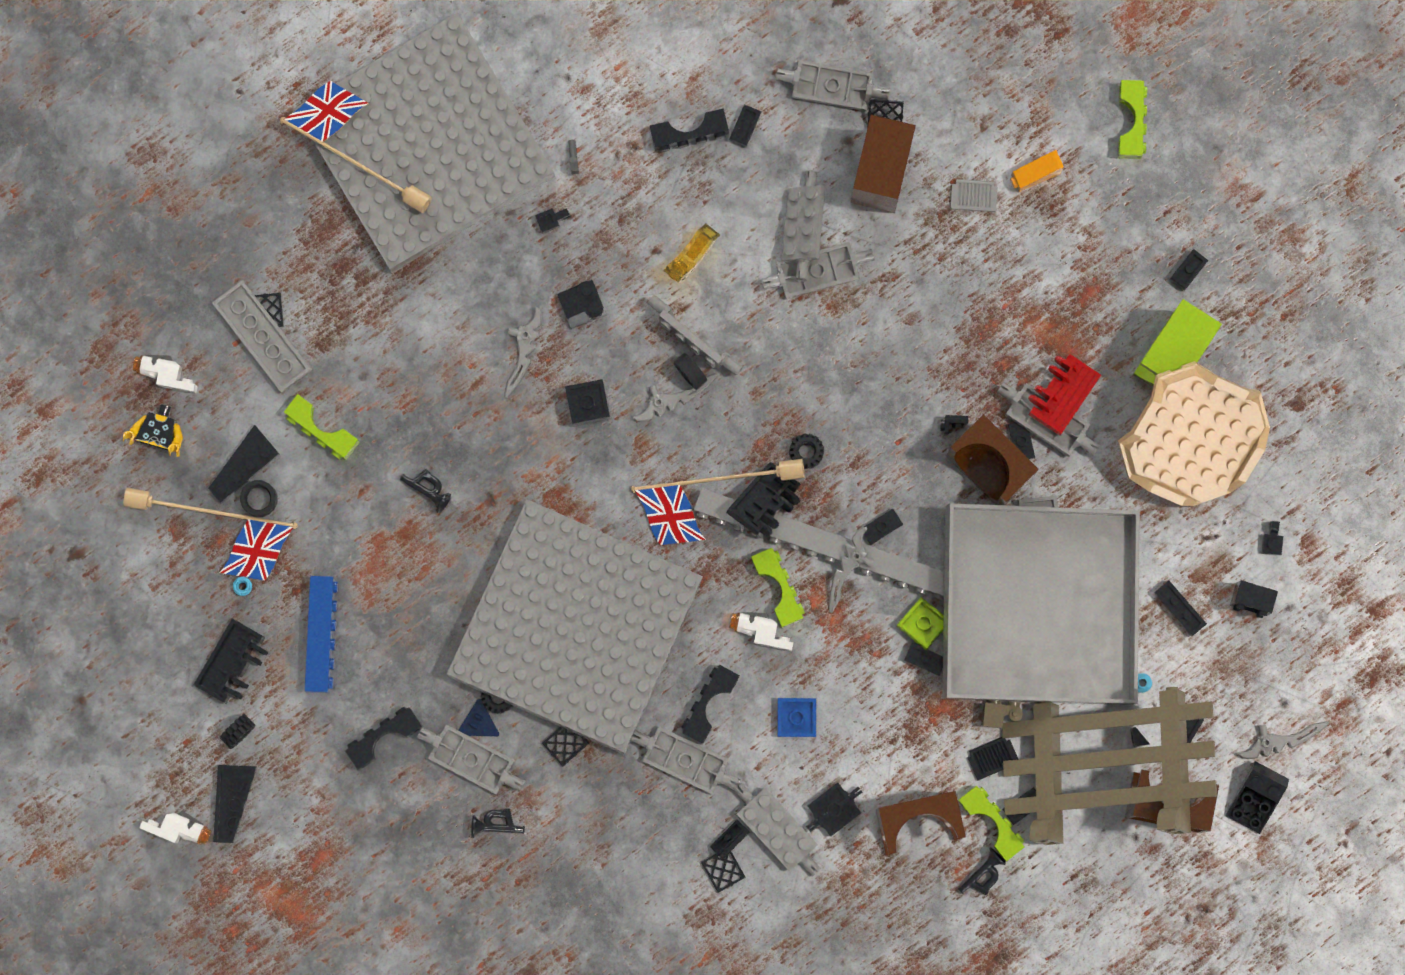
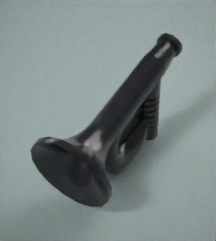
(440, 501)
(478, 826)
(993, 859)

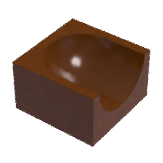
(882, 164)
(991, 461)

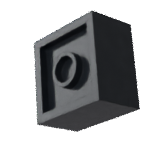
(587, 402)
(1253, 598)

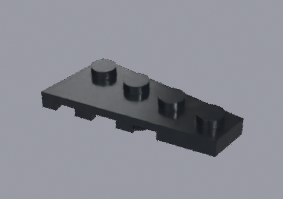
(248, 460)
(231, 797)

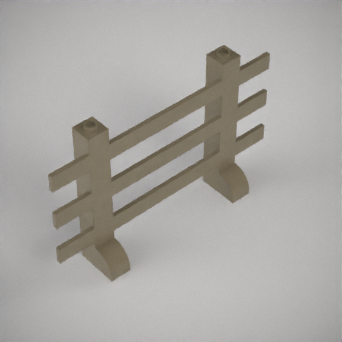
(1050, 763)

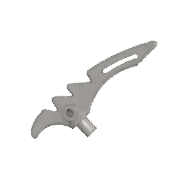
(525, 336)
(659, 402)
(856, 556)
(1267, 742)

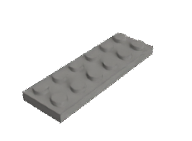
(262, 336)

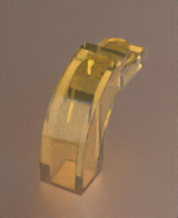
(692, 253)

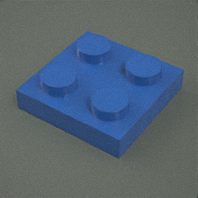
(796, 717)

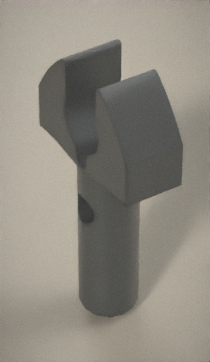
(573, 157)

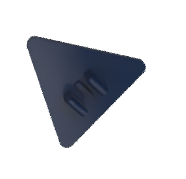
(479, 722)

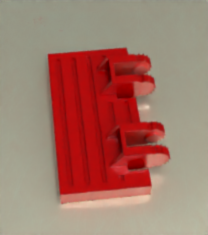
(1063, 396)

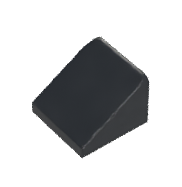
(1137, 738)

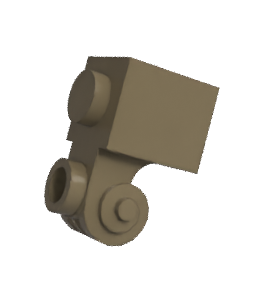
(995, 712)

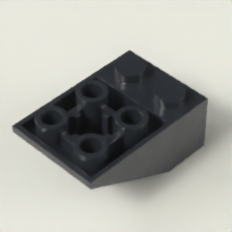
(1257, 797)

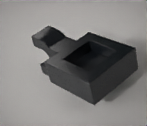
(549, 219)
(1272, 542)

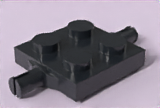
(834, 809)

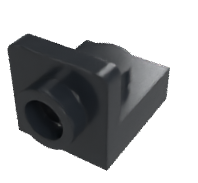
(954, 420)

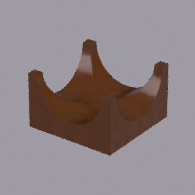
(940, 806)
(1200, 810)

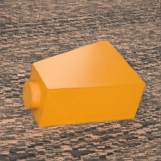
(1037, 171)

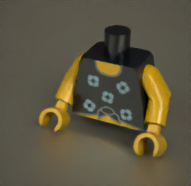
(157, 431)

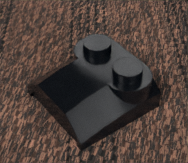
(581, 304)

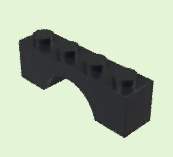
(666, 136)
(722, 681)
(363, 751)

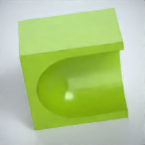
(1179, 342)

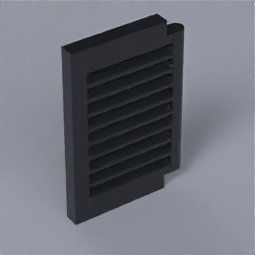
(989, 757)

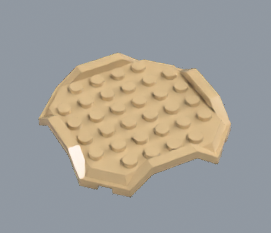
(1196, 436)

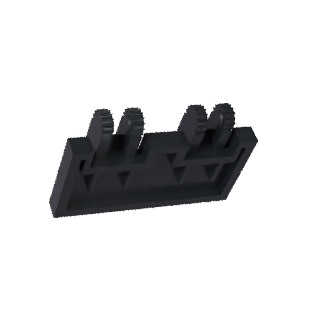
(764, 495)
(228, 660)

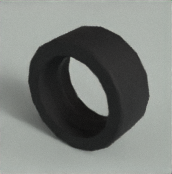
(690, 371)
(244, 498)

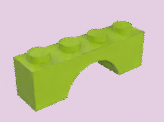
(1132, 96)
(340, 442)
(768, 565)
(1007, 842)

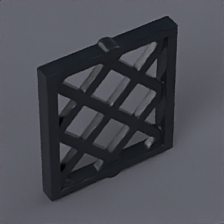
(886, 102)
(280, 310)
(574, 753)
(730, 882)

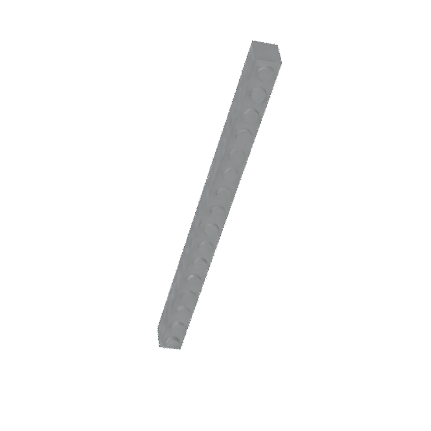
(830, 546)

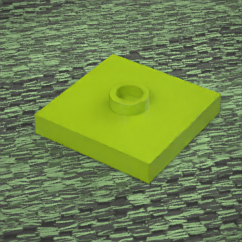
(922, 623)

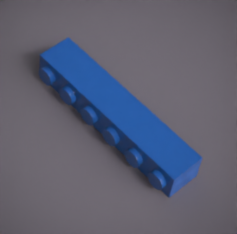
(320, 634)

